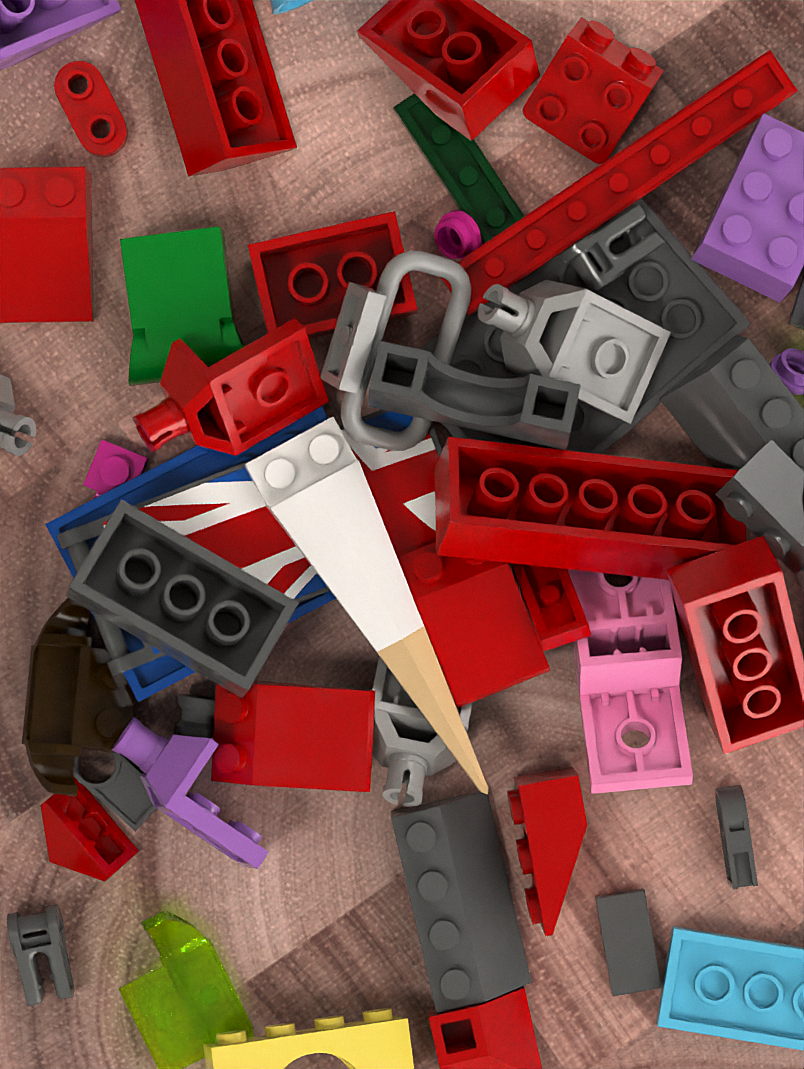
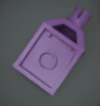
(168, 773)

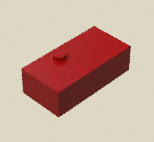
(741, 643)

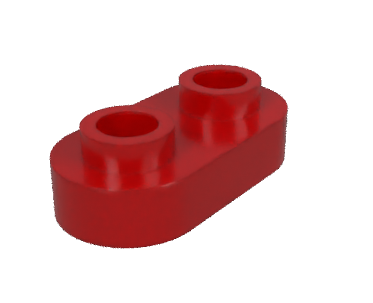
(90, 108)

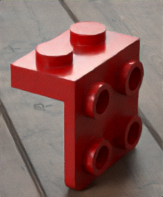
(592, 90)

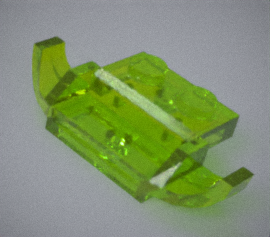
(185, 997)

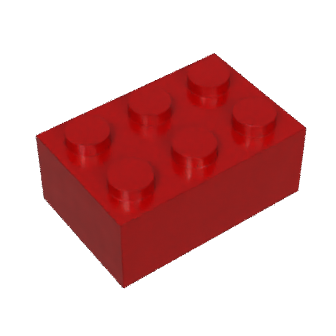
(311, 270)

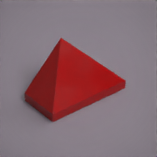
(84, 835)

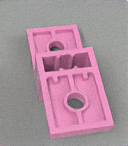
(630, 683)

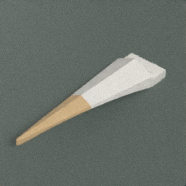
(331, 516)

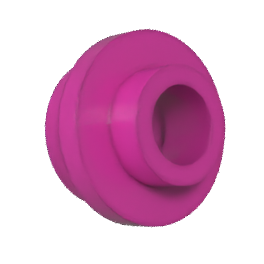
(457, 235)

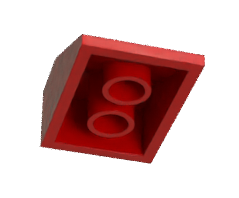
(453, 58)
(46, 245)
(473, 622)
(294, 737)

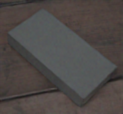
(628, 942)

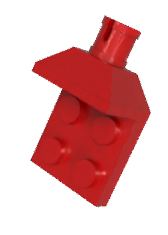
(239, 396)

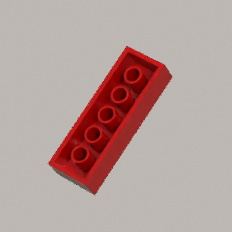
(578, 509)

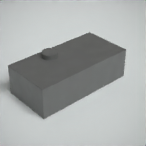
(181, 599)

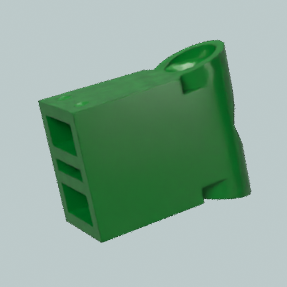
(174, 292)

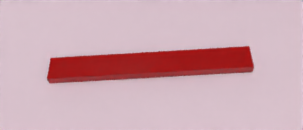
(626, 177)

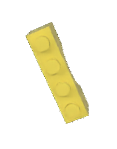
(373, 1043)

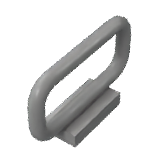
(363, 327)

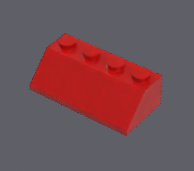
(216, 82)

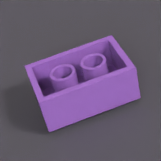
(760, 214)

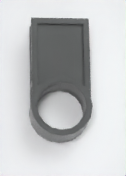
(121, 792)
(735, 837)

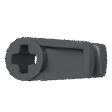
(593, 257)
(44, 934)

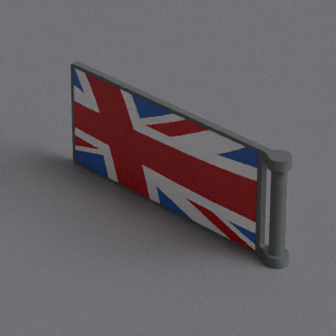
(235, 524)

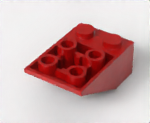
(553, 828)

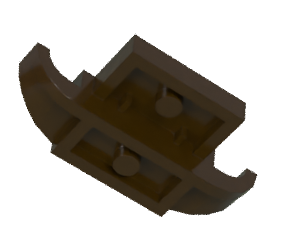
(71, 699)

